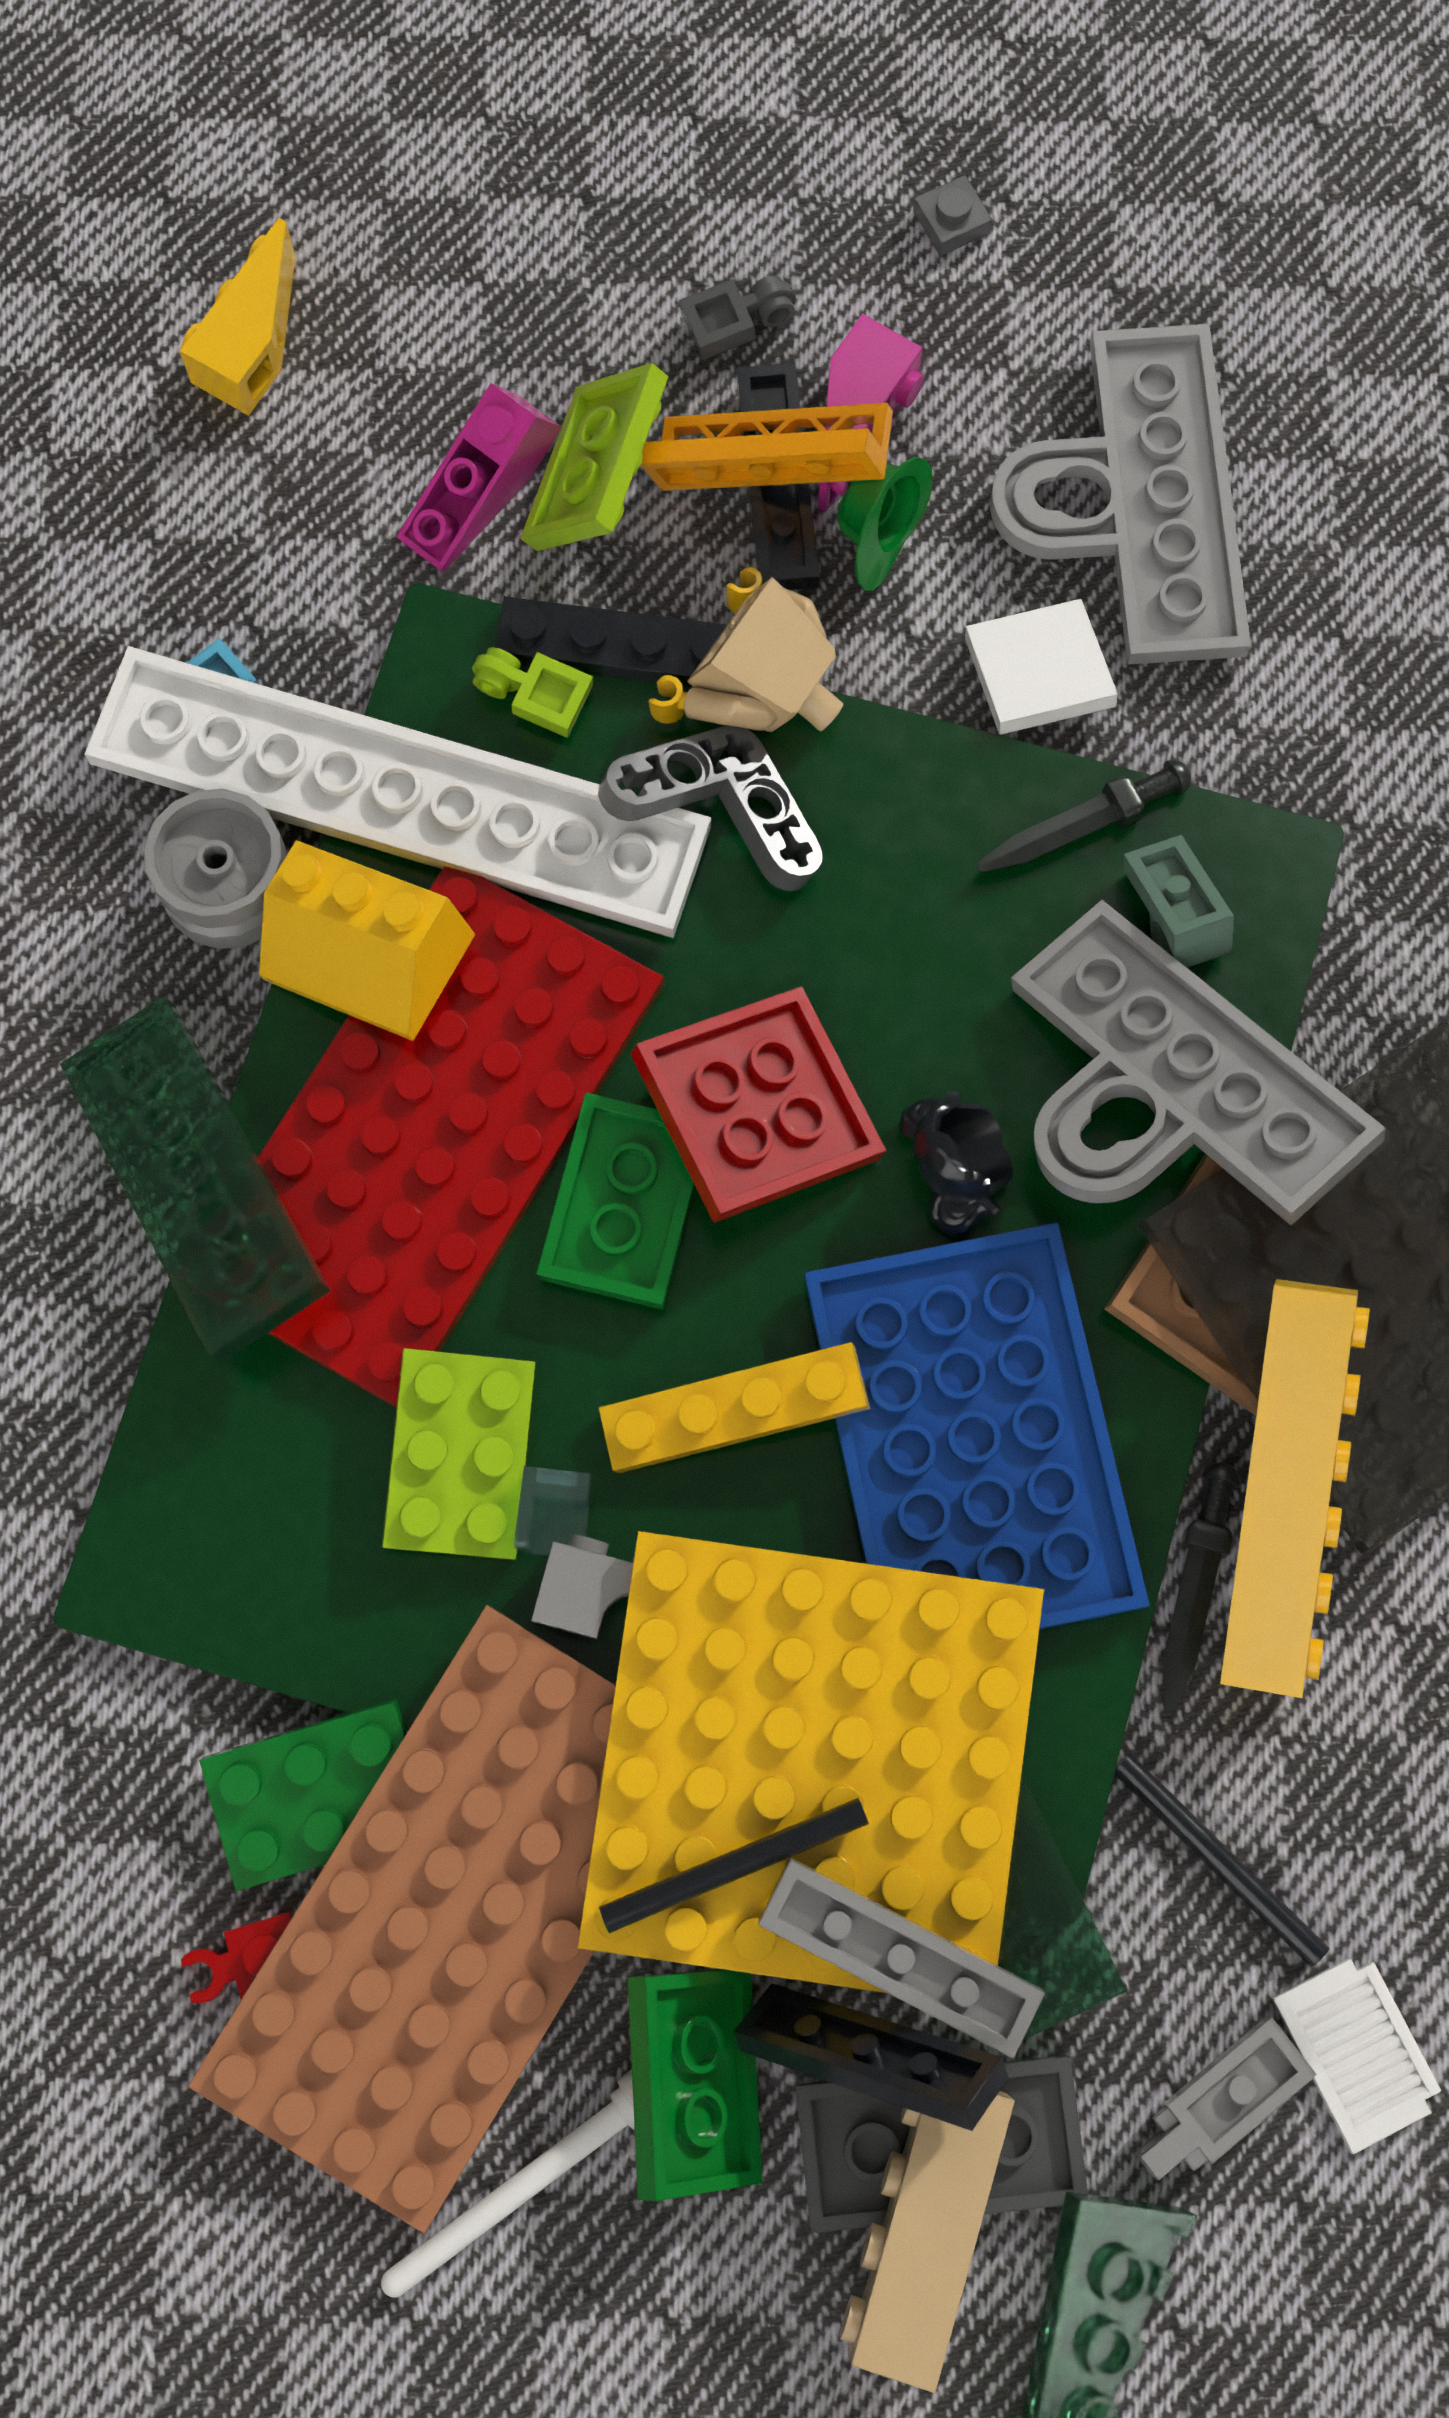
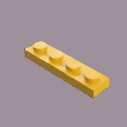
(734, 1408)

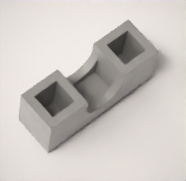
(581, 1586)

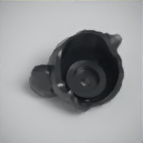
(958, 1159)

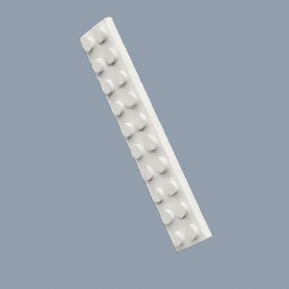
(397, 790)

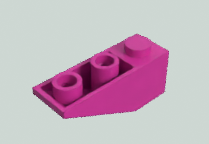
(869, 369)
(478, 475)

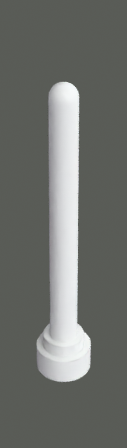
(513, 2192)

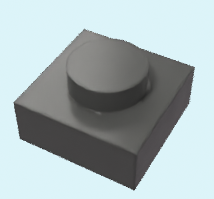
(952, 215)

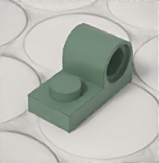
(1183, 903)

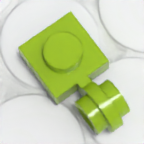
(546, 695)

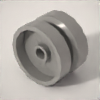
(212, 865)

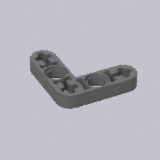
(732, 784)

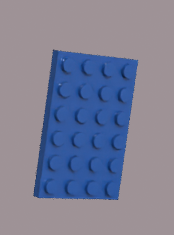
(981, 1422)

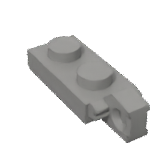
(1226, 2100)

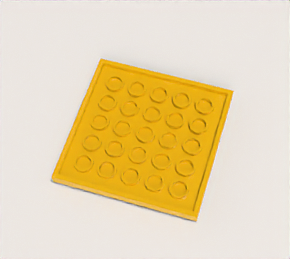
(789, 1688)

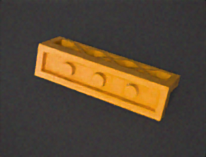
(771, 457)

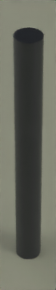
(1221, 1860)
(733, 1865)

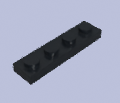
(779, 512)
(605, 639)
(872, 2056)

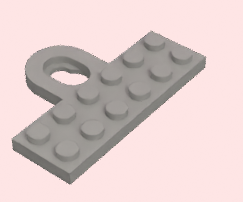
(1165, 493)
(1194, 1063)

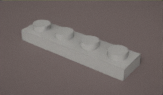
(901, 1957)

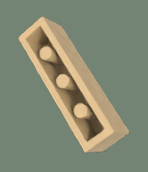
(924, 2245)

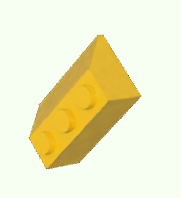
(359, 939)

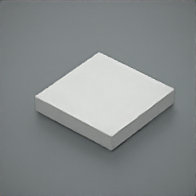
(1040, 666)

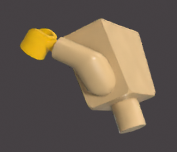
(759, 666)

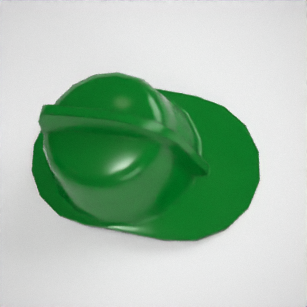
(883, 515)

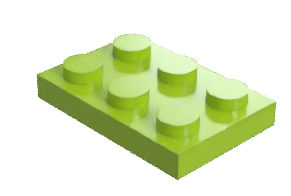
(595, 458)
(458, 1454)

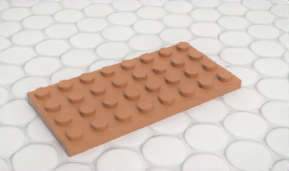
(431, 1933)

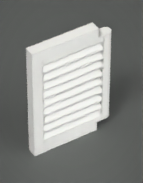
(1359, 2050)

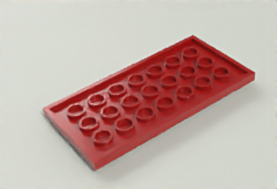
(429, 1150)

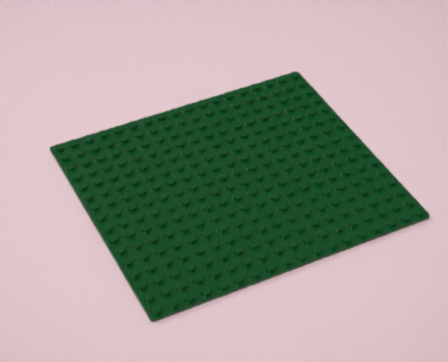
(257, 1487)

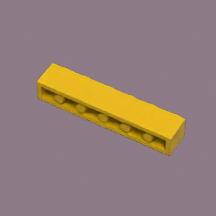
(1290, 1488)

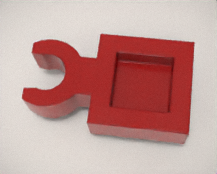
(246, 1954)

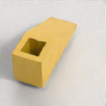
(243, 335)

